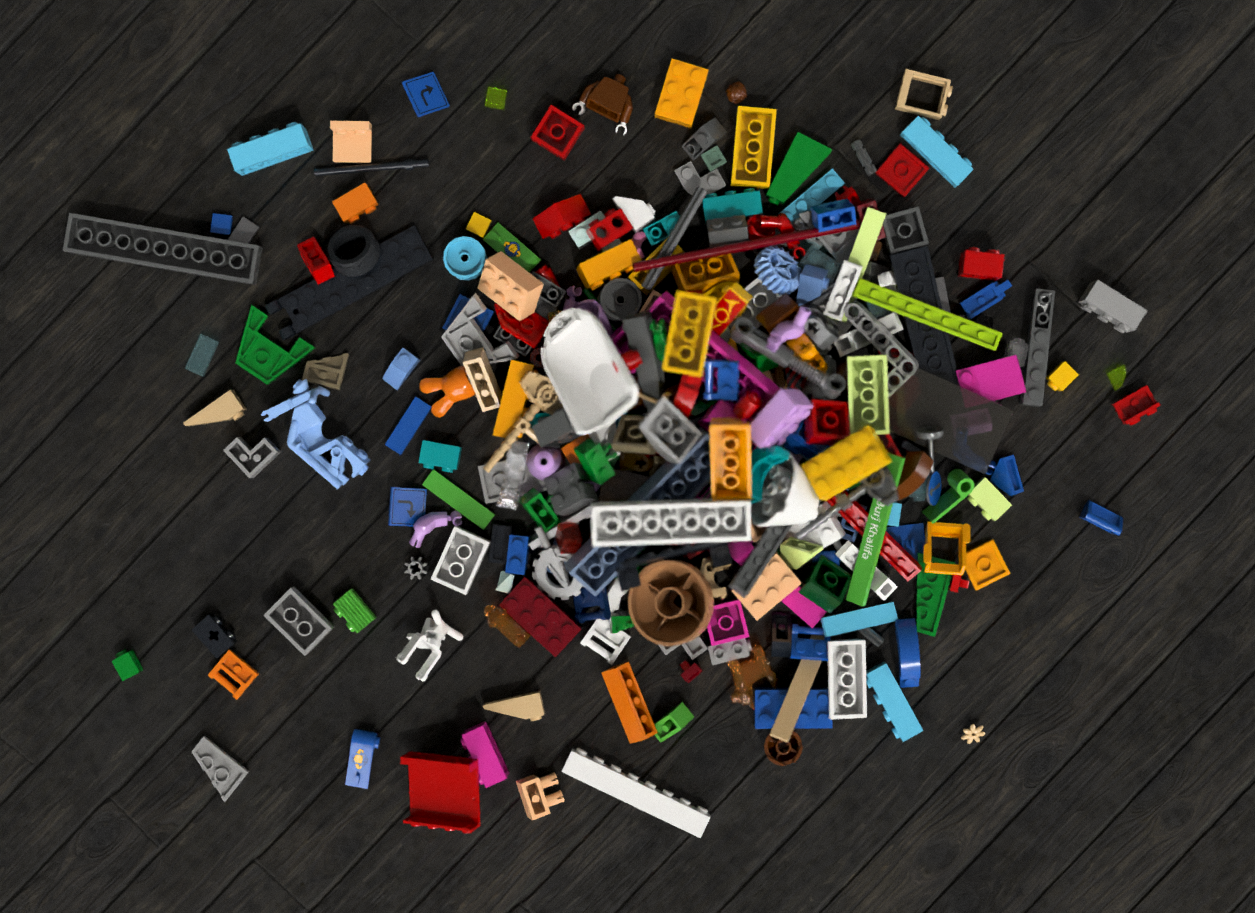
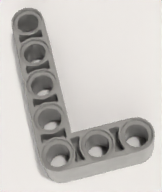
(884, 348)

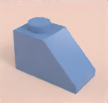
(811, 284)
(400, 368)

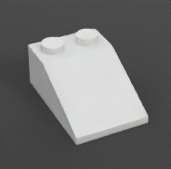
(825, 534)

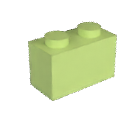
(988, 499)

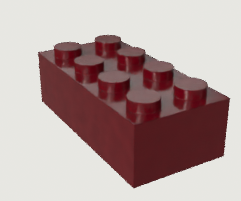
(540, 616)

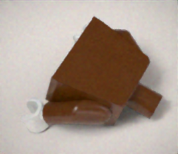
(608, 99)

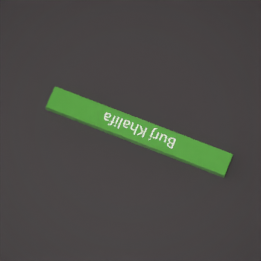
(872, 541)

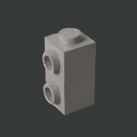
(729, 651)

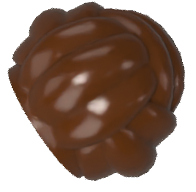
(736, 92)

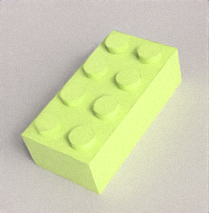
(868, 393)

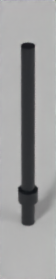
(409, 164)

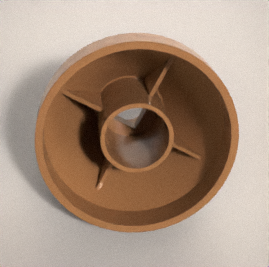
(655, 604)

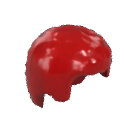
(754, 229)

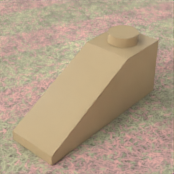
(222, 409)
(520, 706)

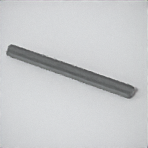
(675, 235)

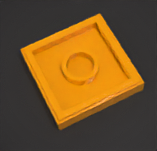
(985, 565)

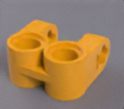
(806, 350)

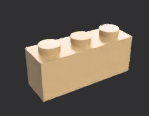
(482, 379)

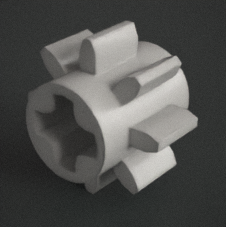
(410, 570)

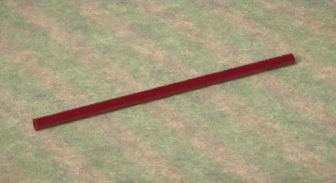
(737, 247)

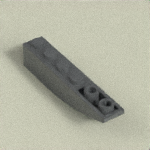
(1037, 355)
(650, 373)

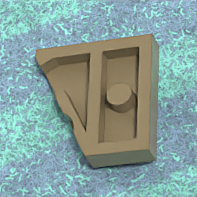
(326, 372)

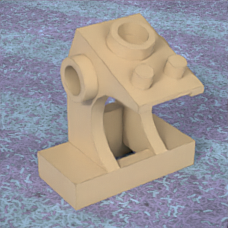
(718, 592)

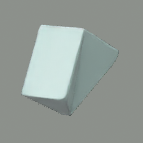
(505, 582)

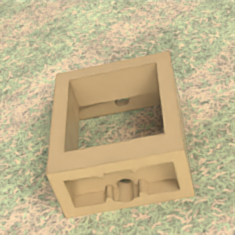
(904, 88)

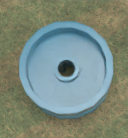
(456, 250)

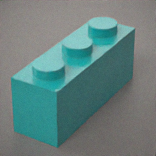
(732, 204)

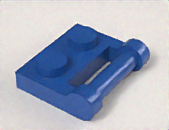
(727, 380)
(809, 648)

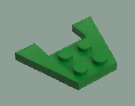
(264, 357)

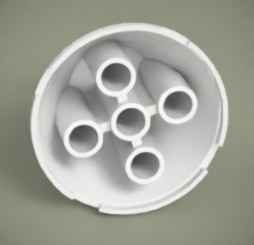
(786, 497)

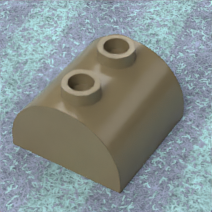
(630, 437)

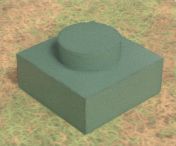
(713, 158)

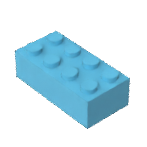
(270, 149)

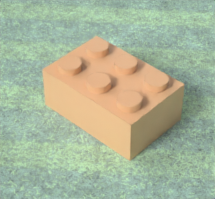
(510, 286)
(771, 587)

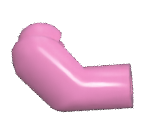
(637, 239)

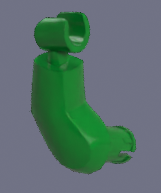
(660, 338)

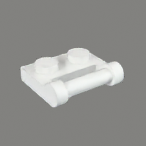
(601, 629)

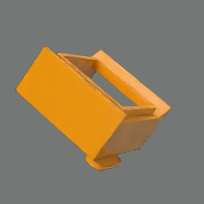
(947, 530)

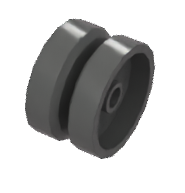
(629, 297)

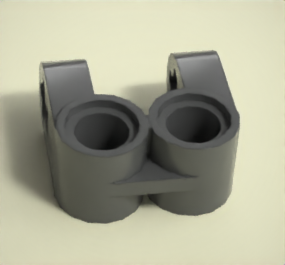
(822, 329)

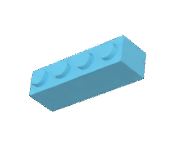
(936, 151)
(893, 701)

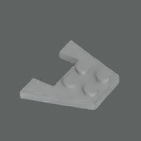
(466, 335)

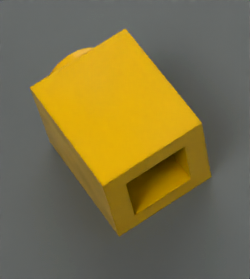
(1061, 376)

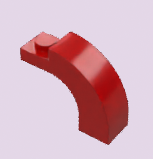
(686, 394)

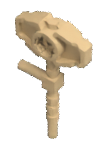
(543, 395)

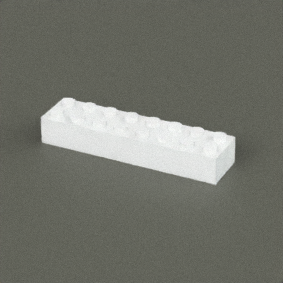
(670, 521)

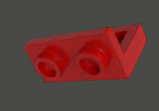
(1136, 405)

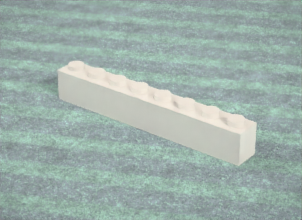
(636, 793)

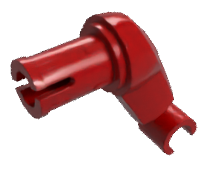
(784, 225)

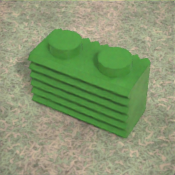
(354, 611)

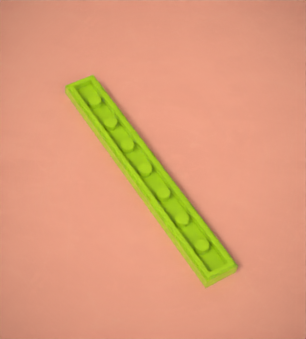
(927, 314)

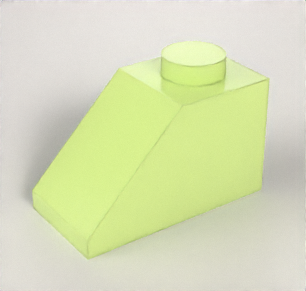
(798, 552)

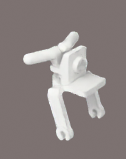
(429, 638)

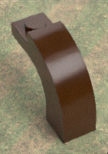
(914, 472)

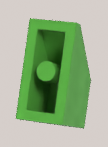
(672, 722)

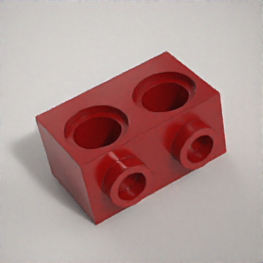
(611, 232)
(315, 260)

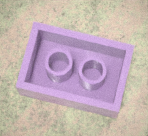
(780, 418)

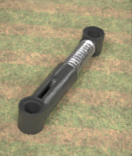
(785, 357)

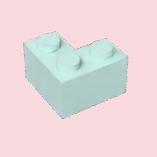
(582, 239)

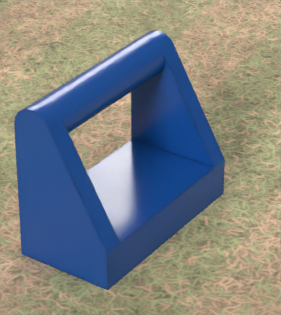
(1102, 518)

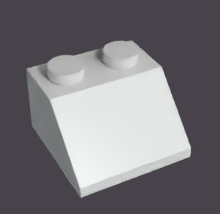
(636, 211)

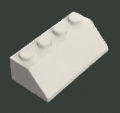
(847, 679)

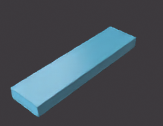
(859, 619)

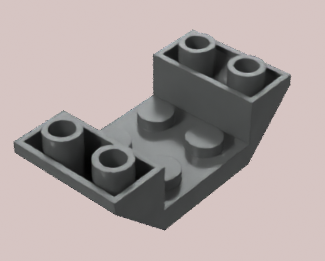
(549, 300)

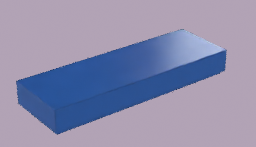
(408, 425)

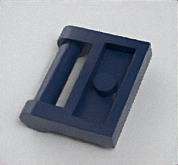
(587, 599)

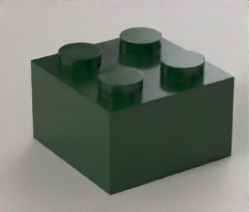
(825, 584)

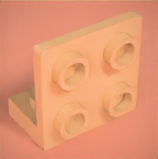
(352, 141)

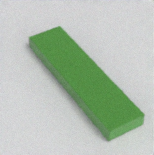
(458, 499)

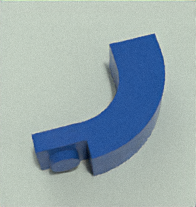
(908, 652)

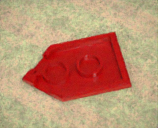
(528, 330)

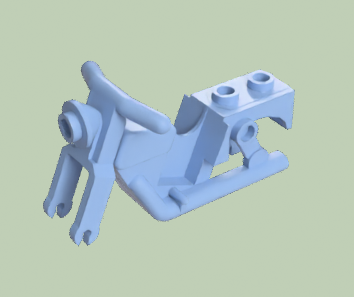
(307, 439)

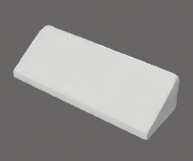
(842, 290)

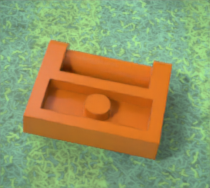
(237, 669)

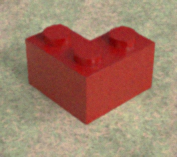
(561, 216)

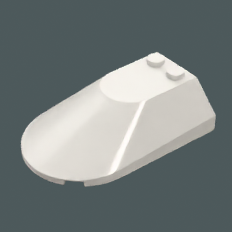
(581, 370)

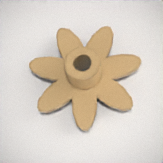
(973, 733)

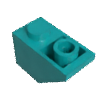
(661, 229)

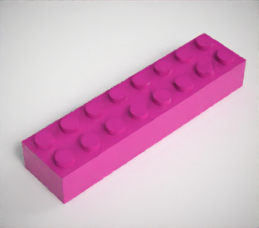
(749, 376)

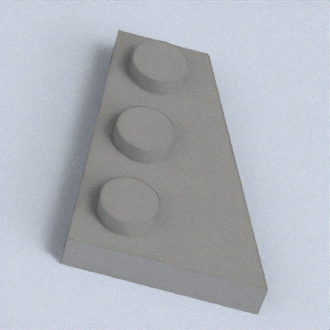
(220, 767)

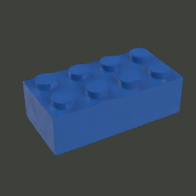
(813, 714)

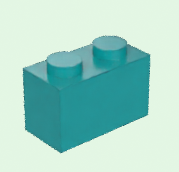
(440, 455)

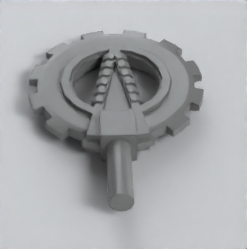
(551, 558)

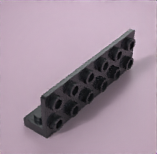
(628, 573)

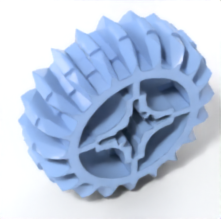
(777, 270)

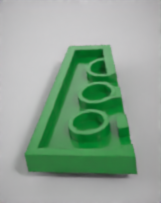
(930, 596)

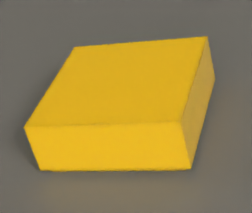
(478, 225)

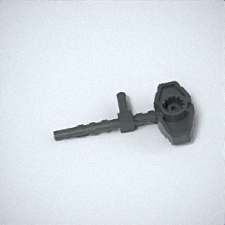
(878, 485)

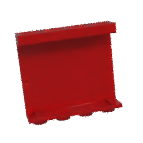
(443, 791)

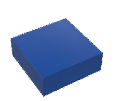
(221, 224)

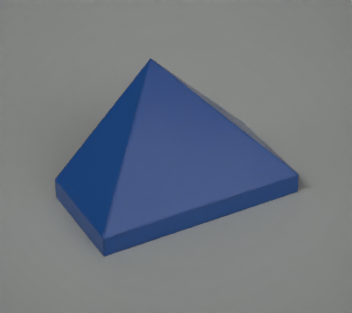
(1007, 476)

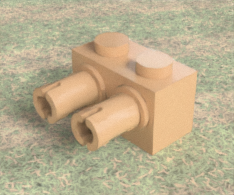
(533, 797)

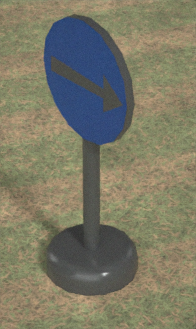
(933, 487)

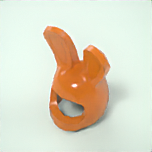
(455, 386)

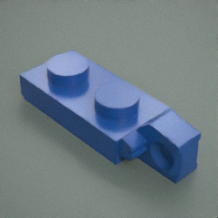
(984, 298)

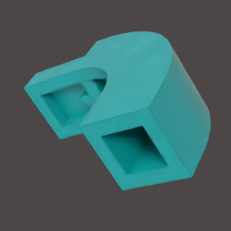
(761, 462)

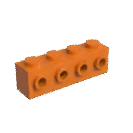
(629, 702)

